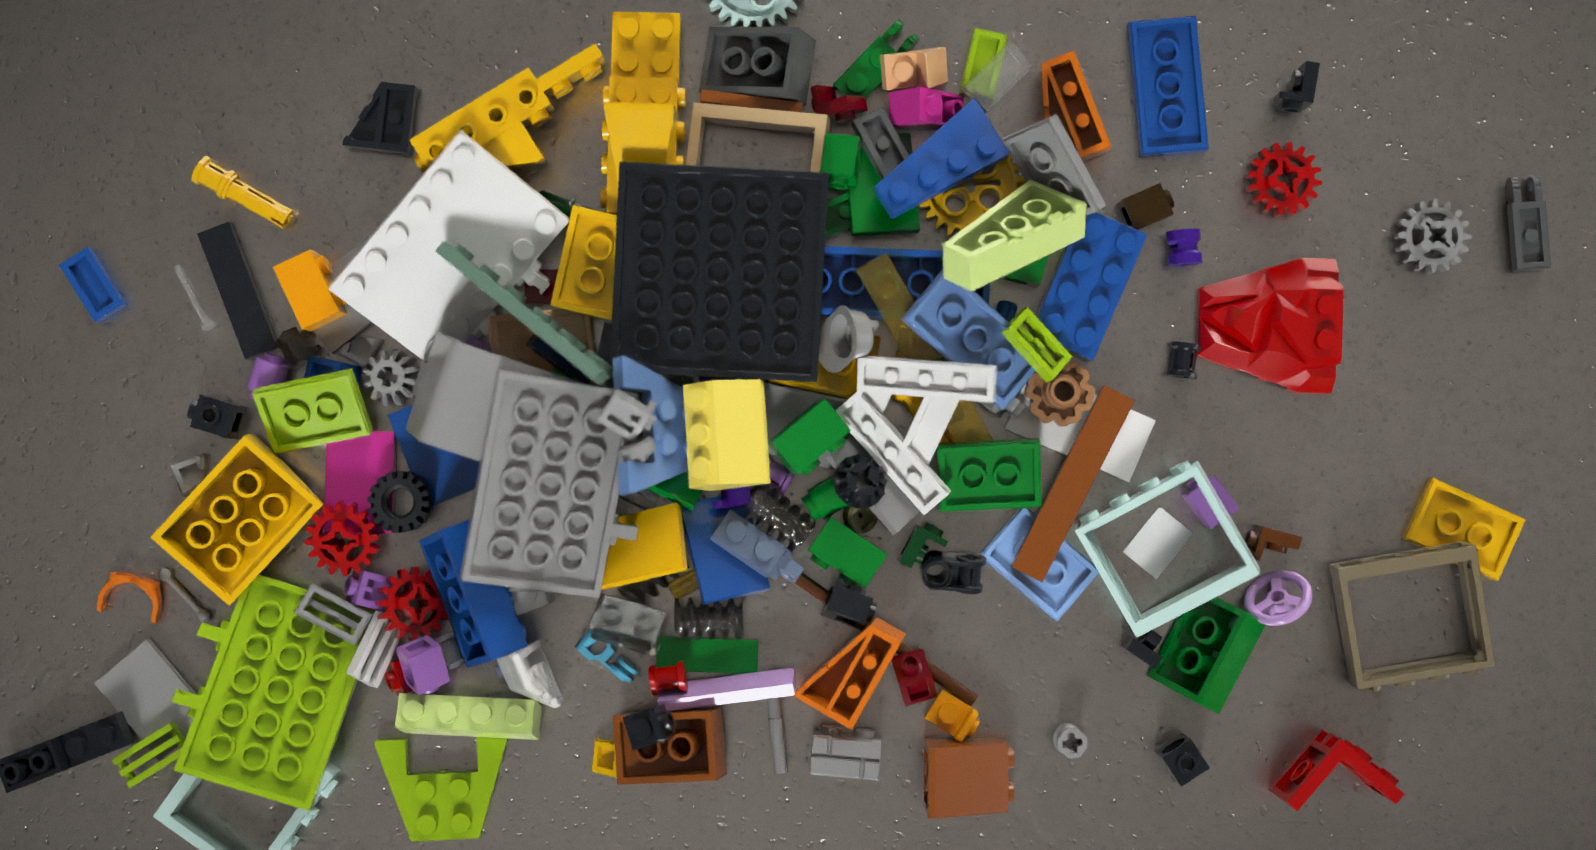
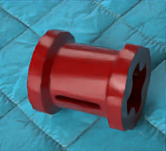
(668, 678)

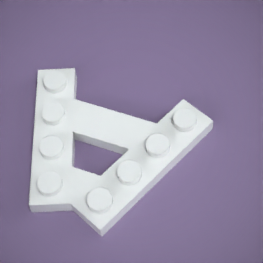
(942, 387)

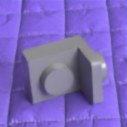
(627, 415)

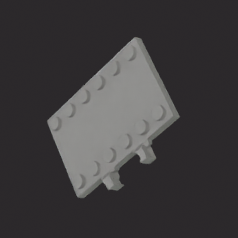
(545, 488)

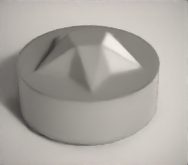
(639, 450)

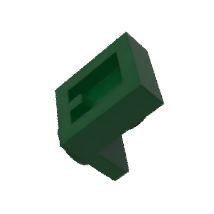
(915, 547)

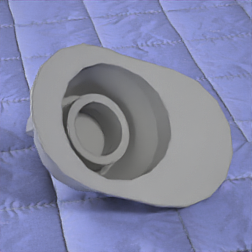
(845, 338)

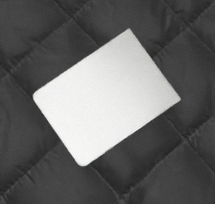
(1157, 542)

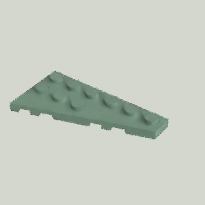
(536, 320)

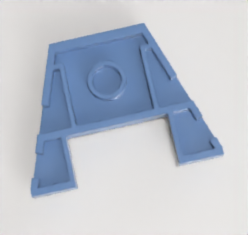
(667, 431)

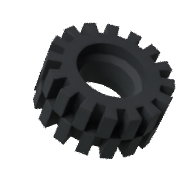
(380, 501)

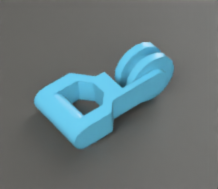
(621, 671)

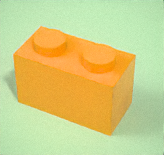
(307, 290)

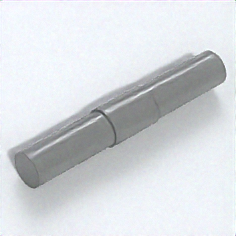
(777, 735)

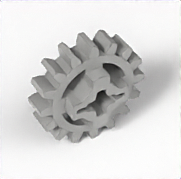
(1447, 238)

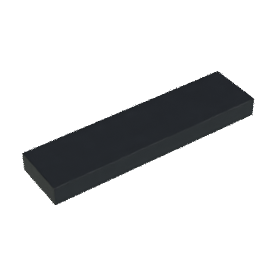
(238, 290)

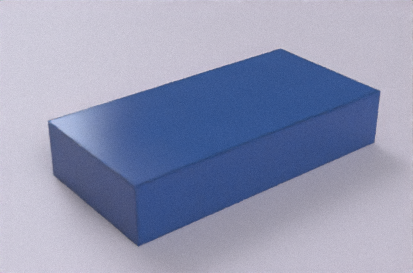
(93, 284)

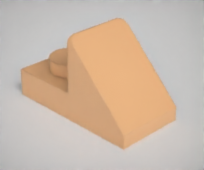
(914, 68)

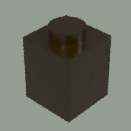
(1146, 207)

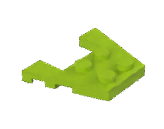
(443, 802)

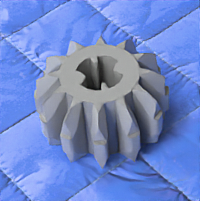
(381, 386)

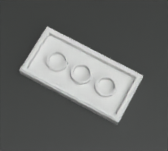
(1123, 454)

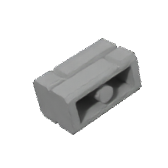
(845, 753)

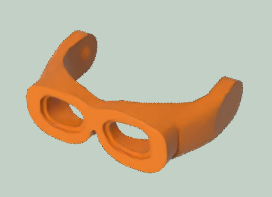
(149, 585)

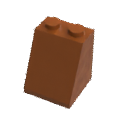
(967, 776)

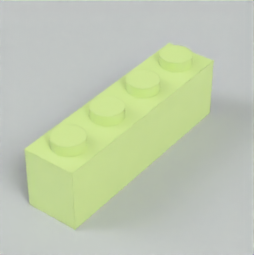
(468, 716)

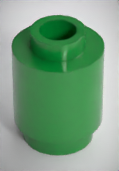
(823, 500)

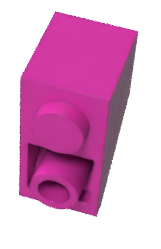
(922, 108)

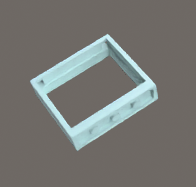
(1189, 599)
(170, 814)

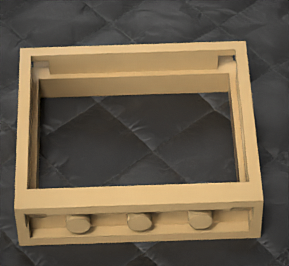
(756, 118)

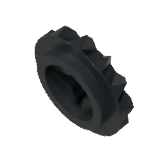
(845, 483)

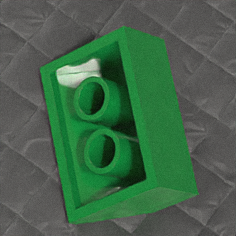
(1207, 652)

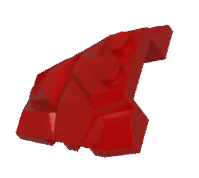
(1276, 324)

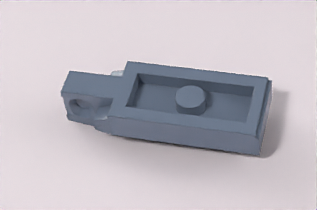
(756, 548)

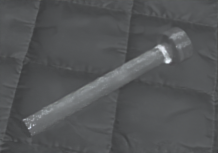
(207, 324)

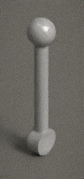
(166, 574)

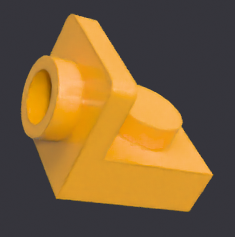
(953, 715)

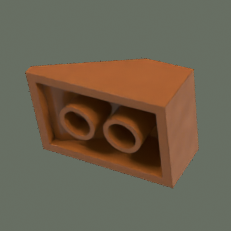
(690, 756)

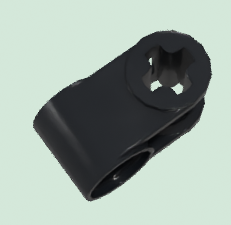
(955, 573)

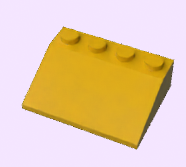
(238, 518)

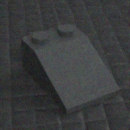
(759, 62)

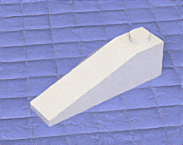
(530, 675)

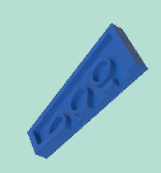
(947, 158)

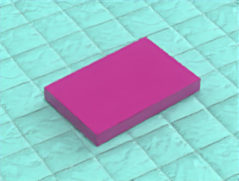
(354, 468)

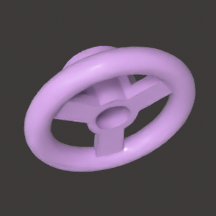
(1280, 605)

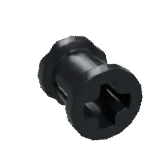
(1184, 360)

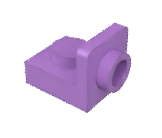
(363, 589)

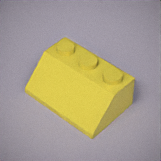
(726, 434)

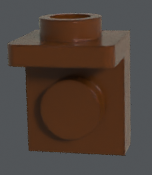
(1275, 539)

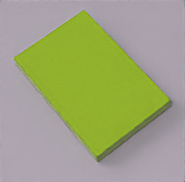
(312, 411)

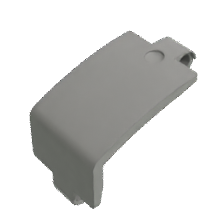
(457, 393)

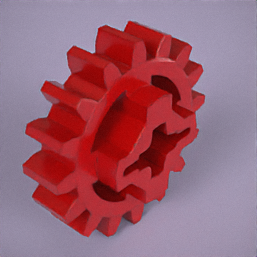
(1285, 192)
(342, 552)
(411, 616)

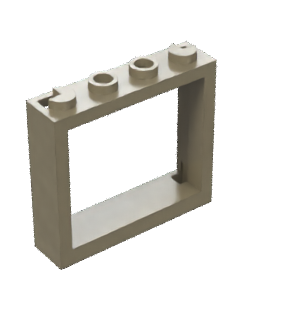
(1435, 668)

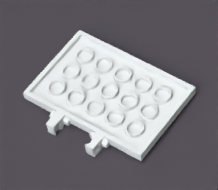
(457, 200)

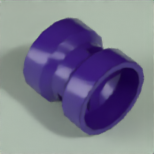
(1184, 247)

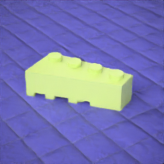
(1013, 234)

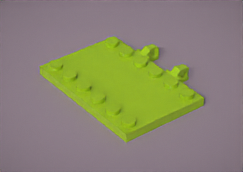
(270, 696)

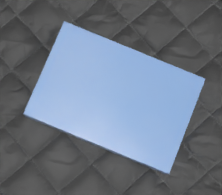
(1064, 580)

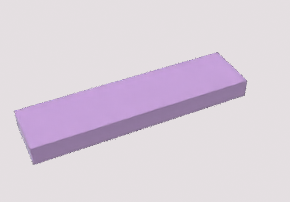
(731, 689)

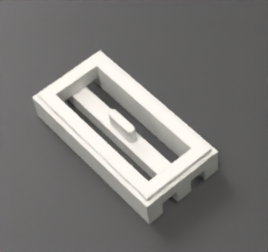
(380, 653)

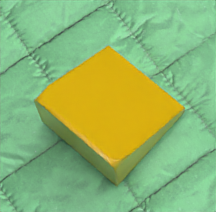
(604, 757)

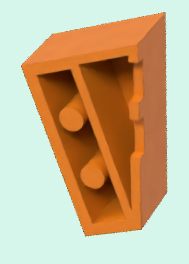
(1070, 98)
(852, 674)

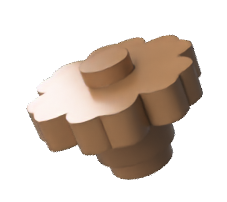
(1062, 397)

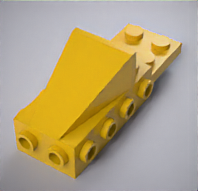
(642, 96)
(521, 103)

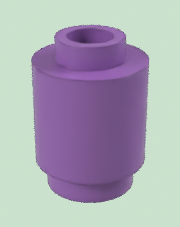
(267, 371)

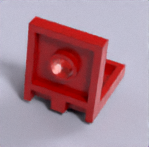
(1320, 759)

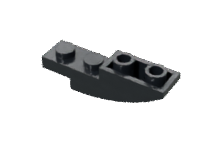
(65, 751)

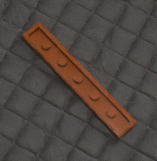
(1072, 483)

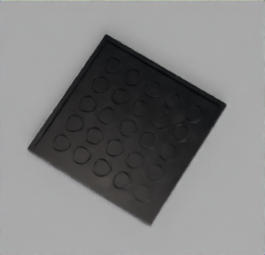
(719, 270)

